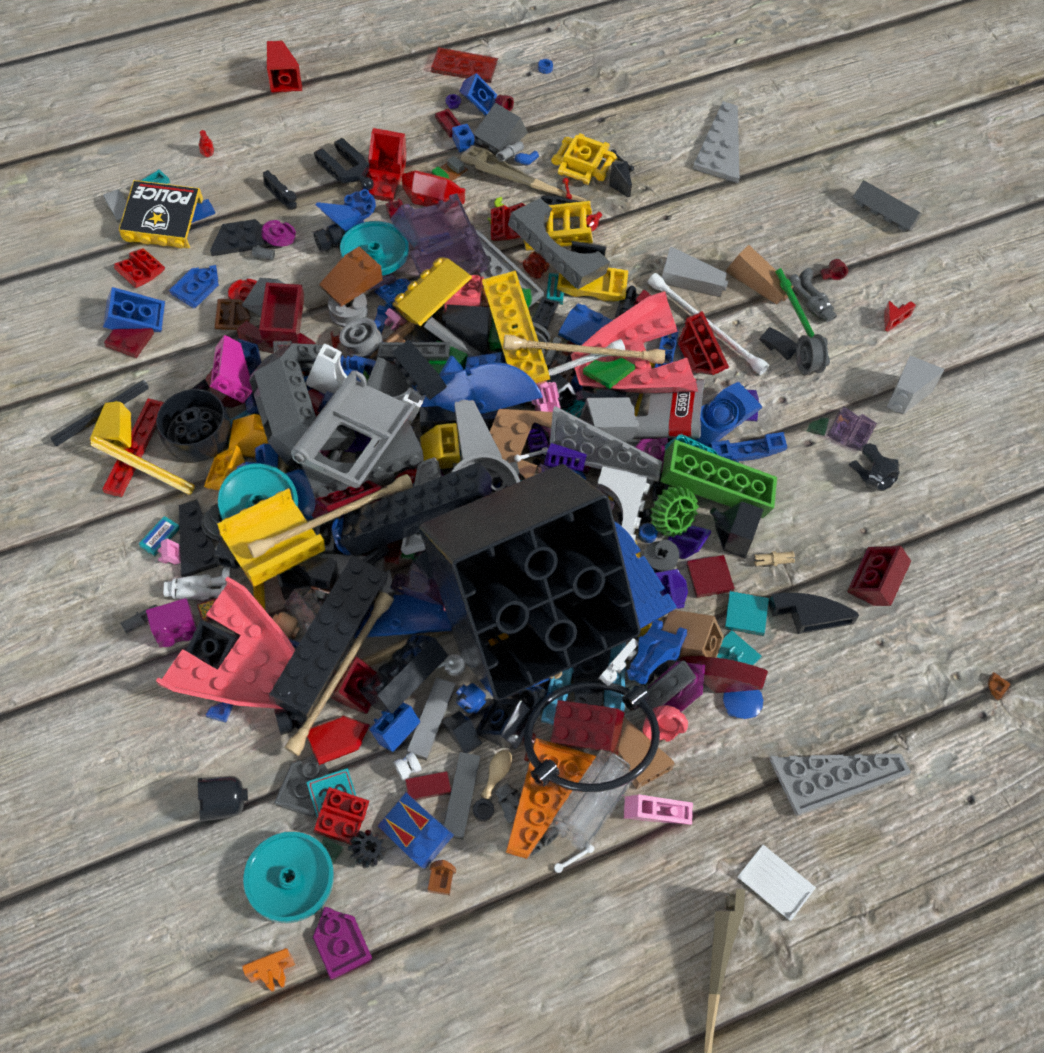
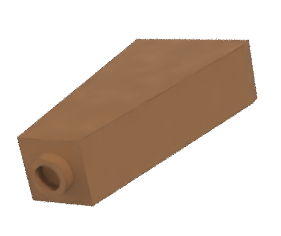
(757, 274)
(633, 749)

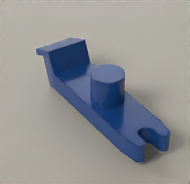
(380, 318)

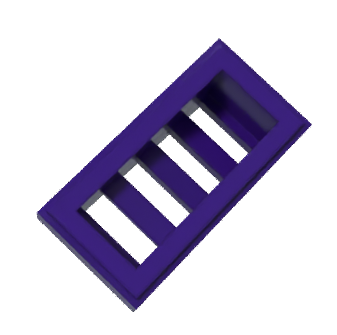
(533, 448)
(559, 451)

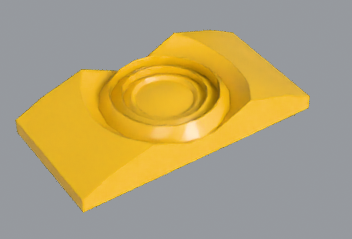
(606, 288)

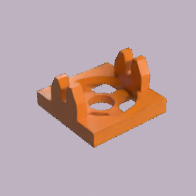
(270, 967)

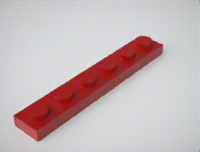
(140, 437)

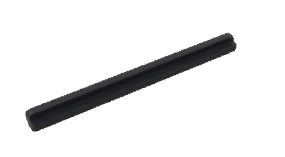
(93, 416)

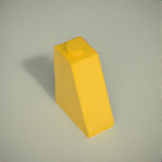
(114, 425)

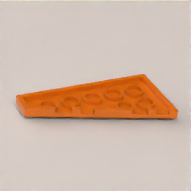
(541, 804)

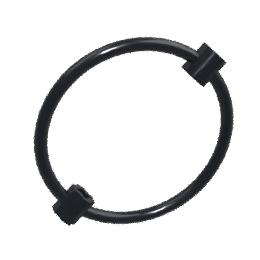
(548, 771)

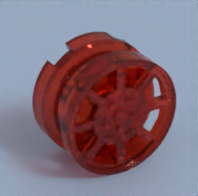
(535, 265)

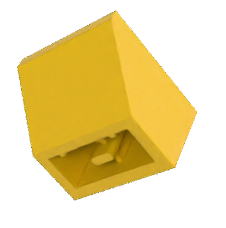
(442, 444)

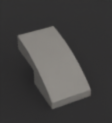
(116, 203)

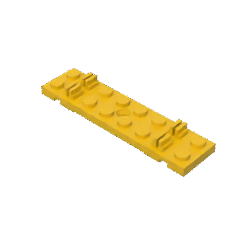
(511, 310)

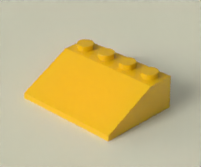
(431, 290)

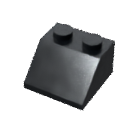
(504, 723)

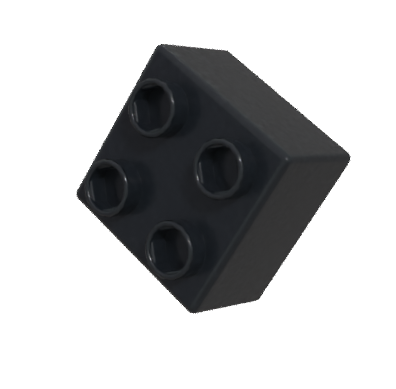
(536, 567)

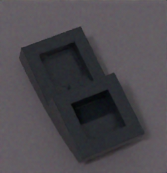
(776, 340)

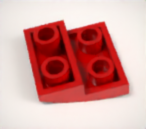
(499, 223)
(139, 268)
(340, 815)

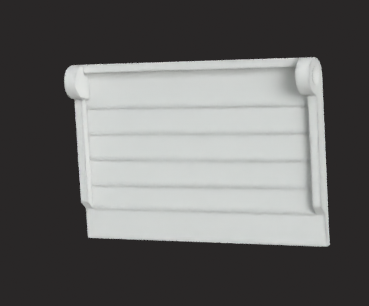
(776, 882)

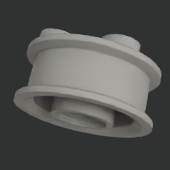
(352, 310)
(360, 337)

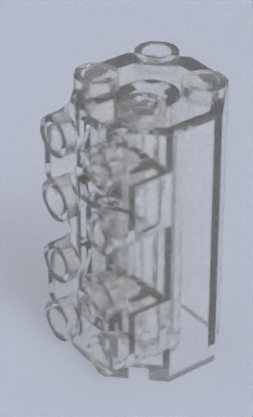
(586, 813)

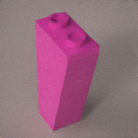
(230, 370)

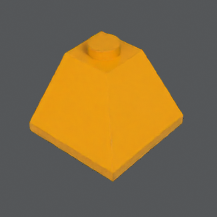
(248, 434)
(222, 466)

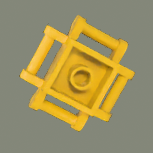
(583, 158)

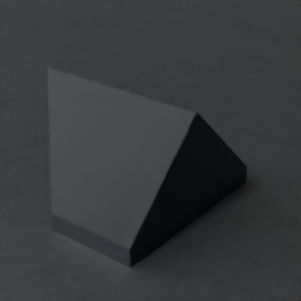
(620, 178)

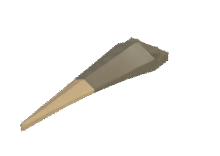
(488, 163)
(725, 931)

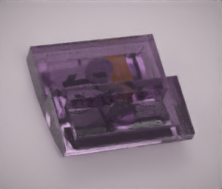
(851, 429)

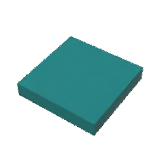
(746, 613)

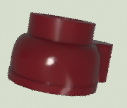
(505, 101)
(837, 270)

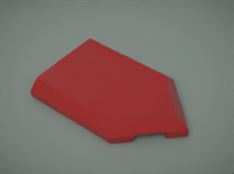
(336, 738)

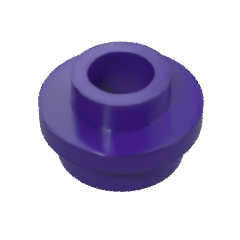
(453, 101)

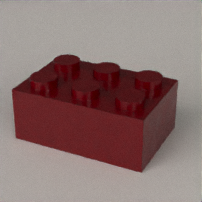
(281, 312)
(587, 726)

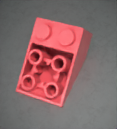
(468, 295)

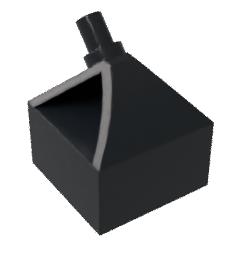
(737, 527)

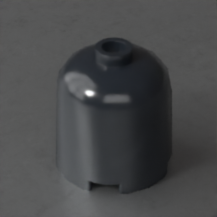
(220, 797)

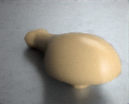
(498, 769)

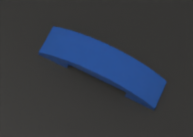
(752, 449)

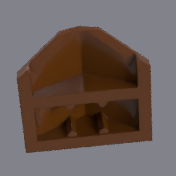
(230, 314)

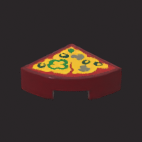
(204, 607)

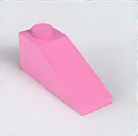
(657, 809)

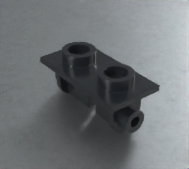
(625, 305)

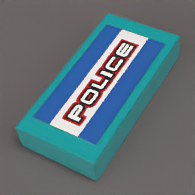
(162, 530)

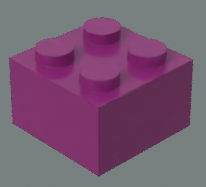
(172, 622)

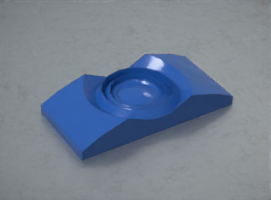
(726, 413)

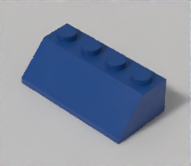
(582, 324)

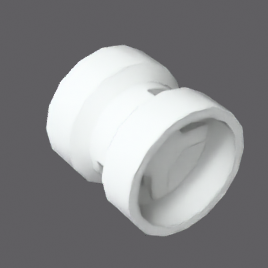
(403, 768)

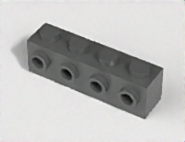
(886, 205)

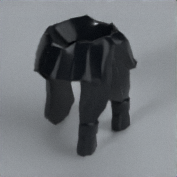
(883, 469)

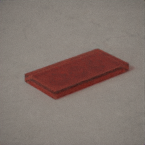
(463, 64)

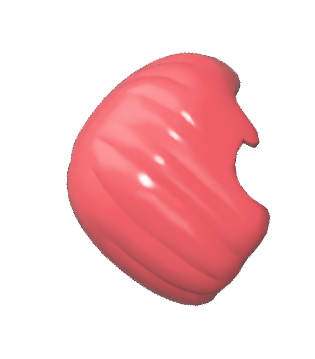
(670, 723)

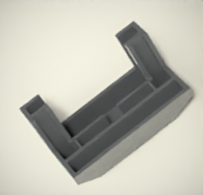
(286, 402)

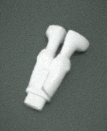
(197, 586)

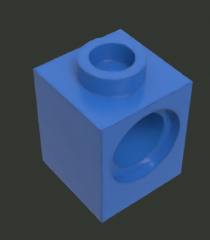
(462, 137)

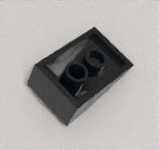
(212, 642)

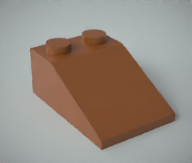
(352, 276)

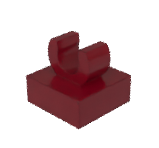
(392, 207)

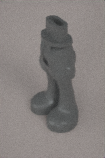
(817, 302)
(509, 802)

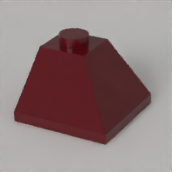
(348, 688)

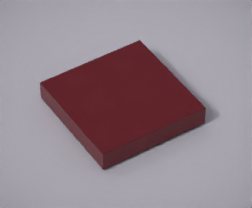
(710, 576)

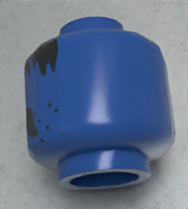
(470, 698)

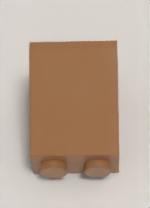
(703, 633)

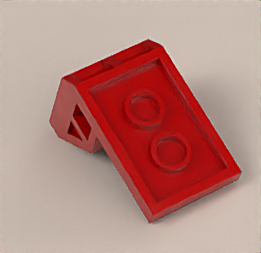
(386, 163)

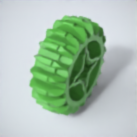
(670, 508)

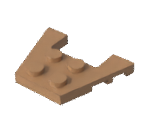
(511, 431)

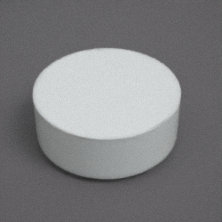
(457, 668)

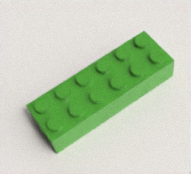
(717, 477)

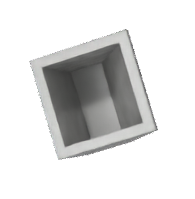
(914, 384)
(611, 416)

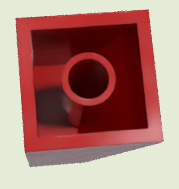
(282, 68)

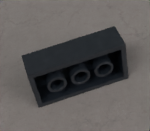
(403, 673)

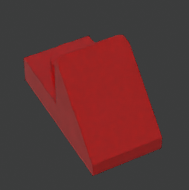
(894, 316)

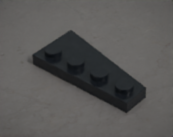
(195, 546)
(591, 671)

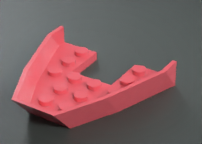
(641, 324)
(251, 664)

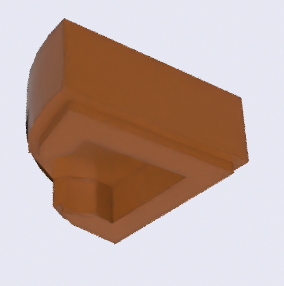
(997, 686)

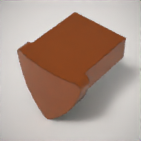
(441, 877)

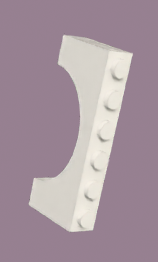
(329, 375)
(628, 493)

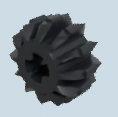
(358, 846)

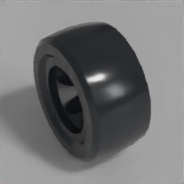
(186, 412)

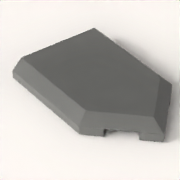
(294, 789)

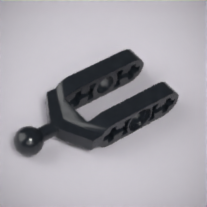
(356, 159)

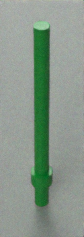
(786, 286)

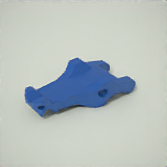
(654, 650)

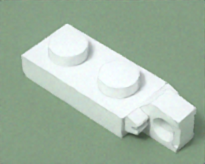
(618, 663)

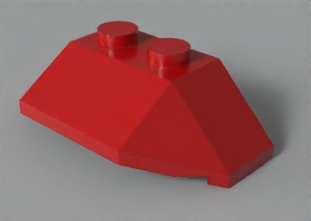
(429, 189)
(701, 346)

